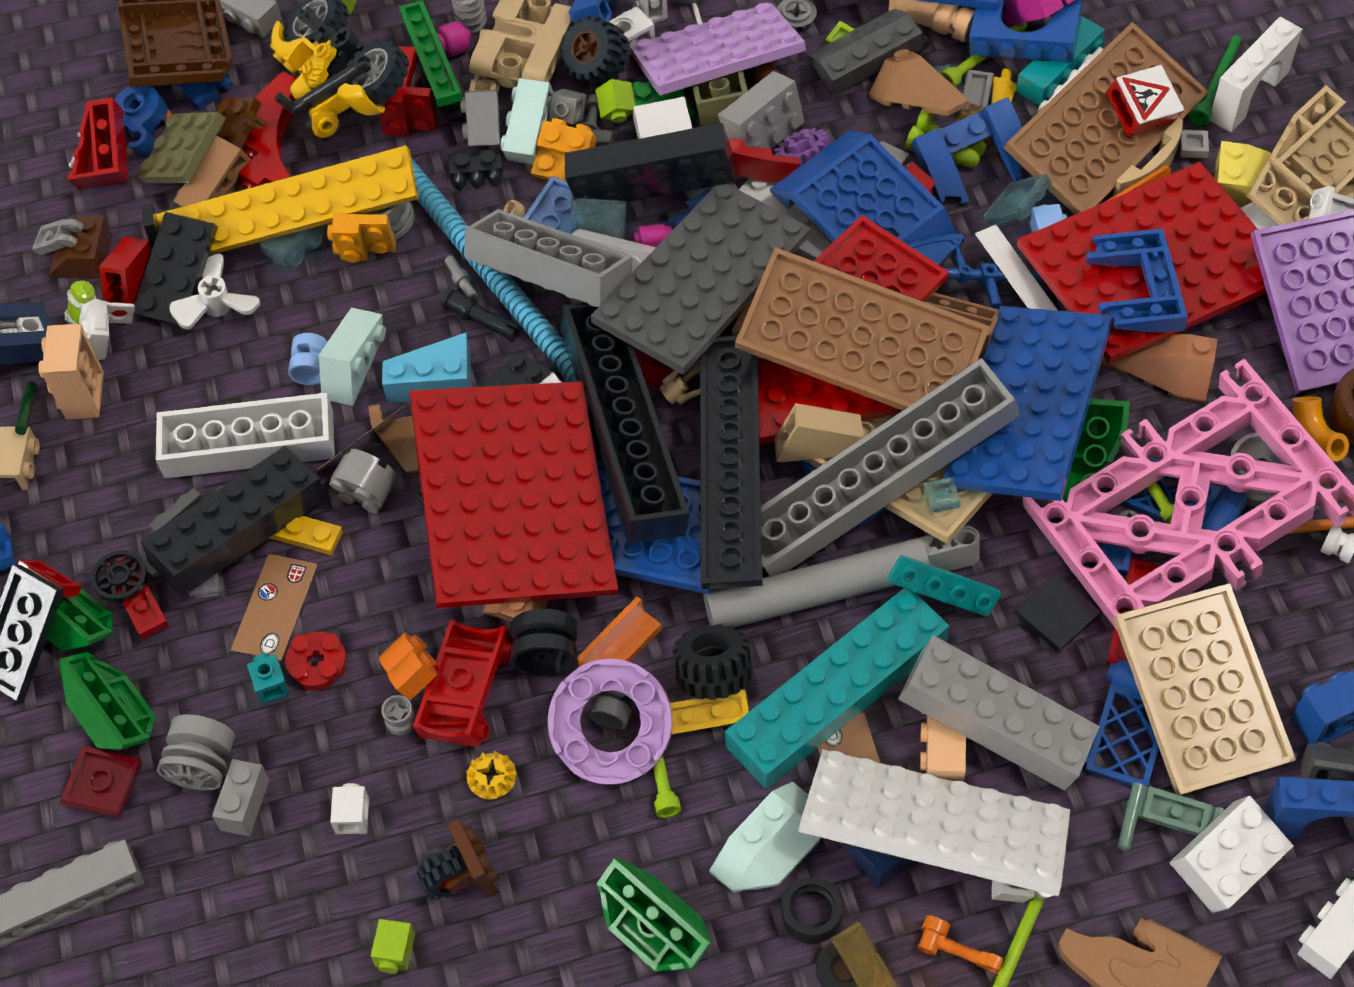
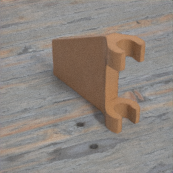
(398, 438)

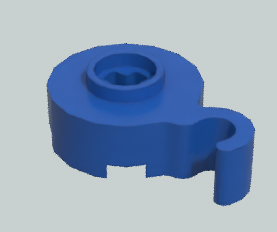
(142, 112)

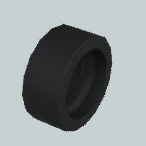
(816, 886)

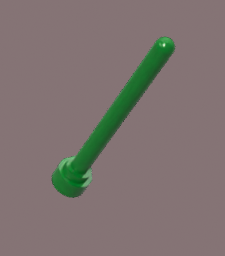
(1202, 111)

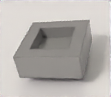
(1194, 144)

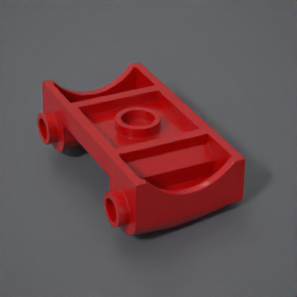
(458, 693)

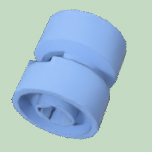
(305, 358)

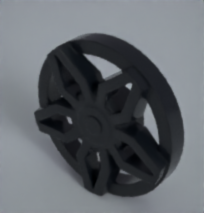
(119, 576)

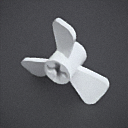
(212, 297)

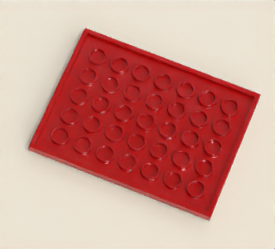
(1204, 237)
(511, 494)

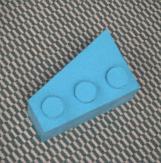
(430, 367)

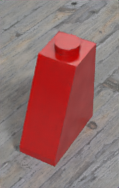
(124, 271)

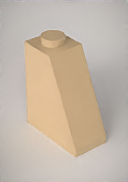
(816, 433)

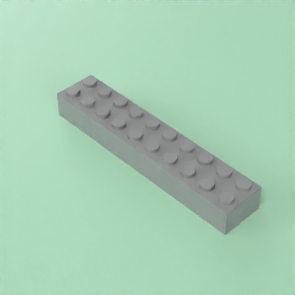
(883, 466)

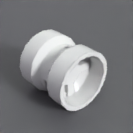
(1339, 544)

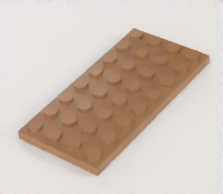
(1079, 133)
(856, 332)

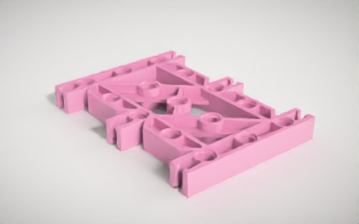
(1184, 457)

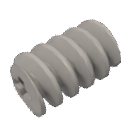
(470, 14)

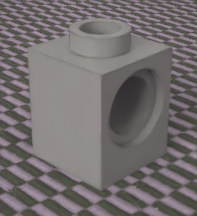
(567, 106)

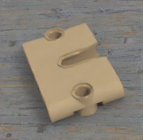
(522, 42)

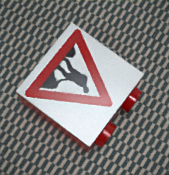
(1144, 100)

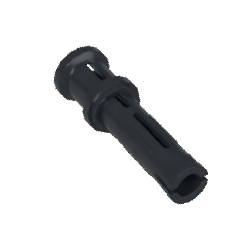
(471, 310)

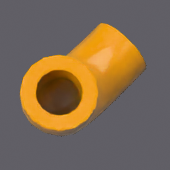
(1310, 415)

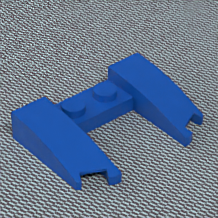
(936, 147)
(1150, 250)

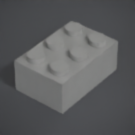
(764, 112)

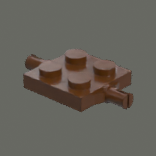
(239, 120)

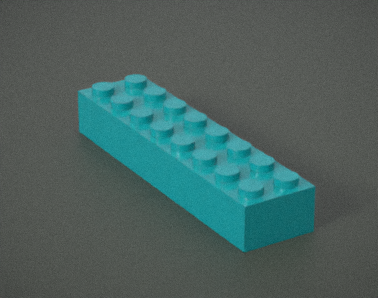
(834, 688)

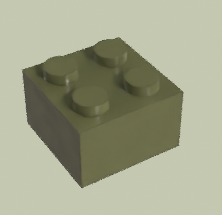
(717, 95)

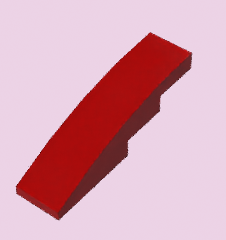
(760, 163)

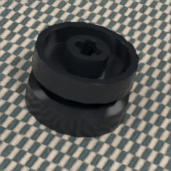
(543, 642)

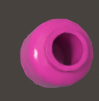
(454, 38)

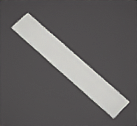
(1014, 269)

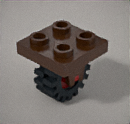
(458, 866)

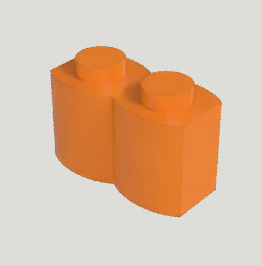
(408, 665)

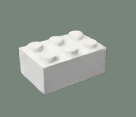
(1231, 854)

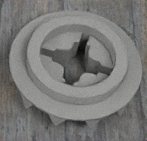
(807, 12)

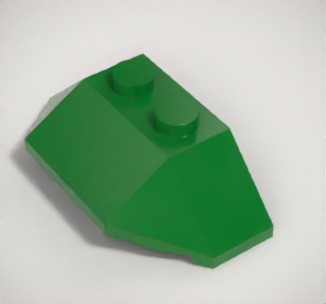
(80, 622)
(105, 702)
(651, 918)

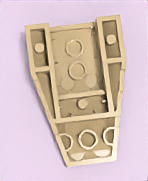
(1309, 156)

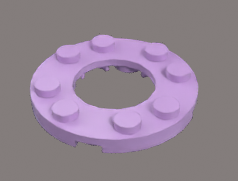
(566, 728)

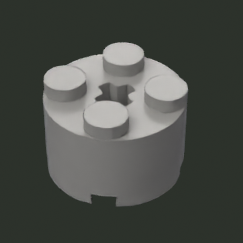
(363, 480)

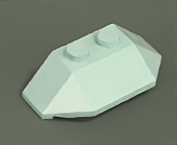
(766, 843)

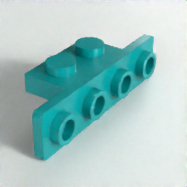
(943, 585)

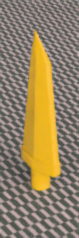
(1003, 86)

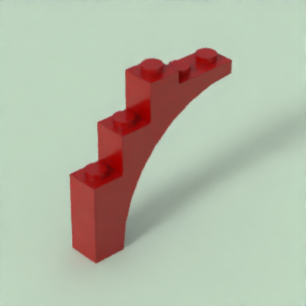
(265, 144)

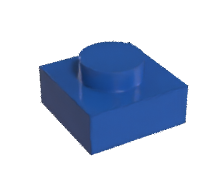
(1118, 556)

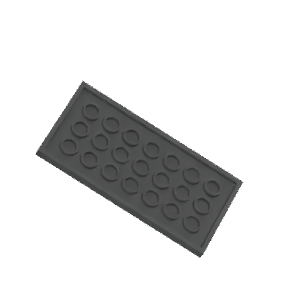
(699, 277)

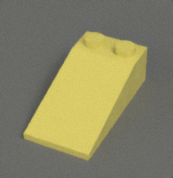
(1239, 168)

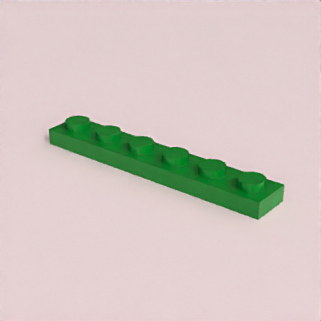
(430, 54)

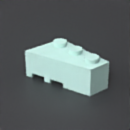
(529, 111)
(350, 354)

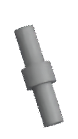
(460, 277)

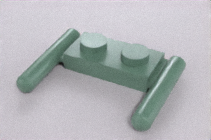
(1165, 810)

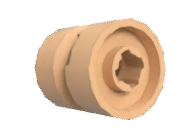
(954, 21)

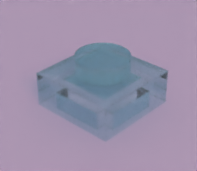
(942, 495)

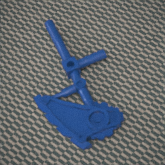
(941, 248)

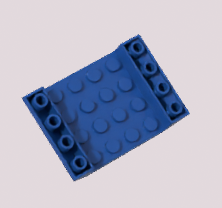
(864, 179)

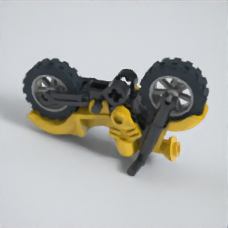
(333, 67)

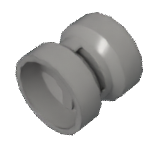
(396, 708)

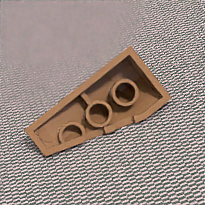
(914, 82)

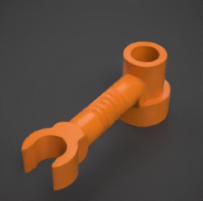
(935, 938)

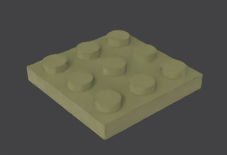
(181, 147)

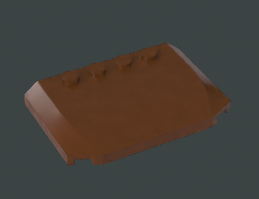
(174, 41)

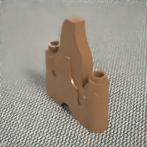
(1111, 962)

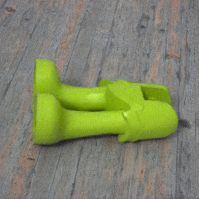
(968, 157)

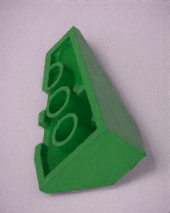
(1098, 440)

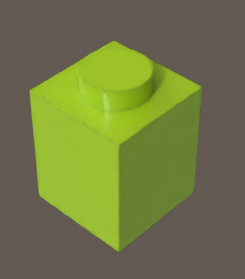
(615, 100)
(392, 946)

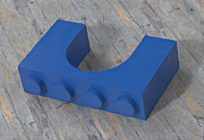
(1053, 42)
(1303, 800)

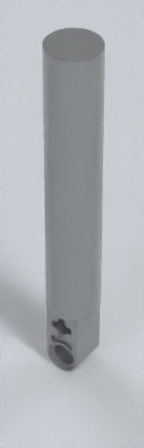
(835, 579)

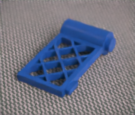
(1220, 510)
(1123, 686)

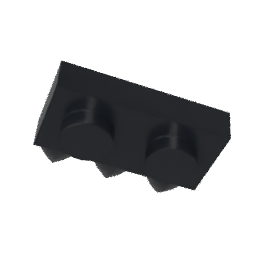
(475, 167)

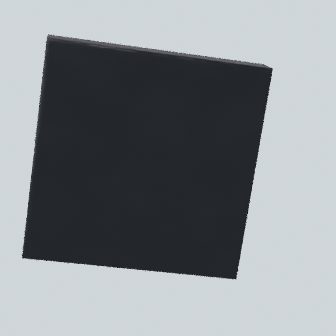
(1057, 613)

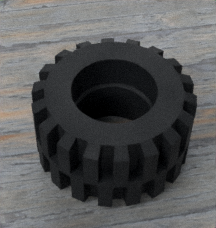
(712, 661)

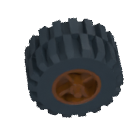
(594, 50)

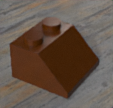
(87, 255)

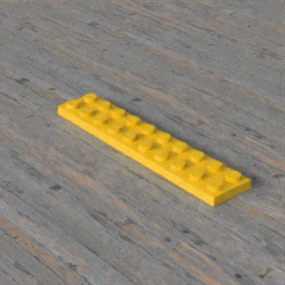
(306, 199)

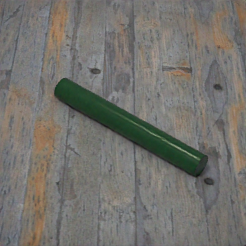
(26, 408)

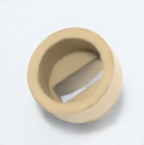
(515, 207)

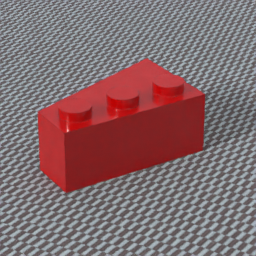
(101, 147)

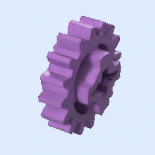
(803, 144)

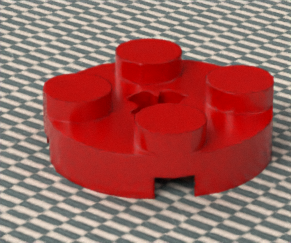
(310, 645)

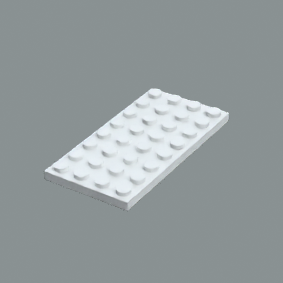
(937, 821)

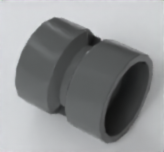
(611, 710)

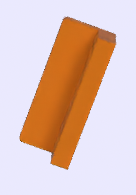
(623, 636)

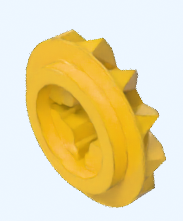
(500, 784)

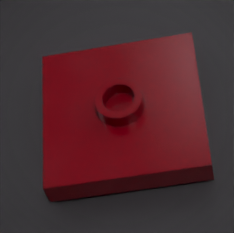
(101, 782)

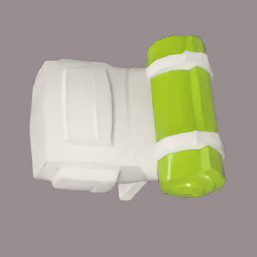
(94, 315)

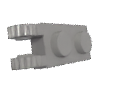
(56, 236)

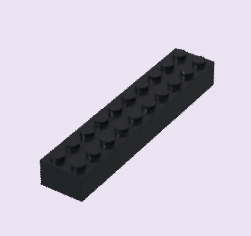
(625, 430)

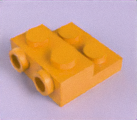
(554, 142)
(359, 234)

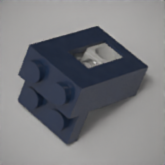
(22, 332)

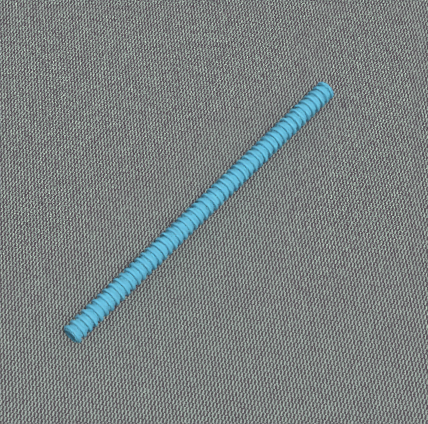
(500, 284)

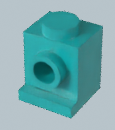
(267, 678)

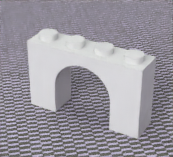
(1265, 60)

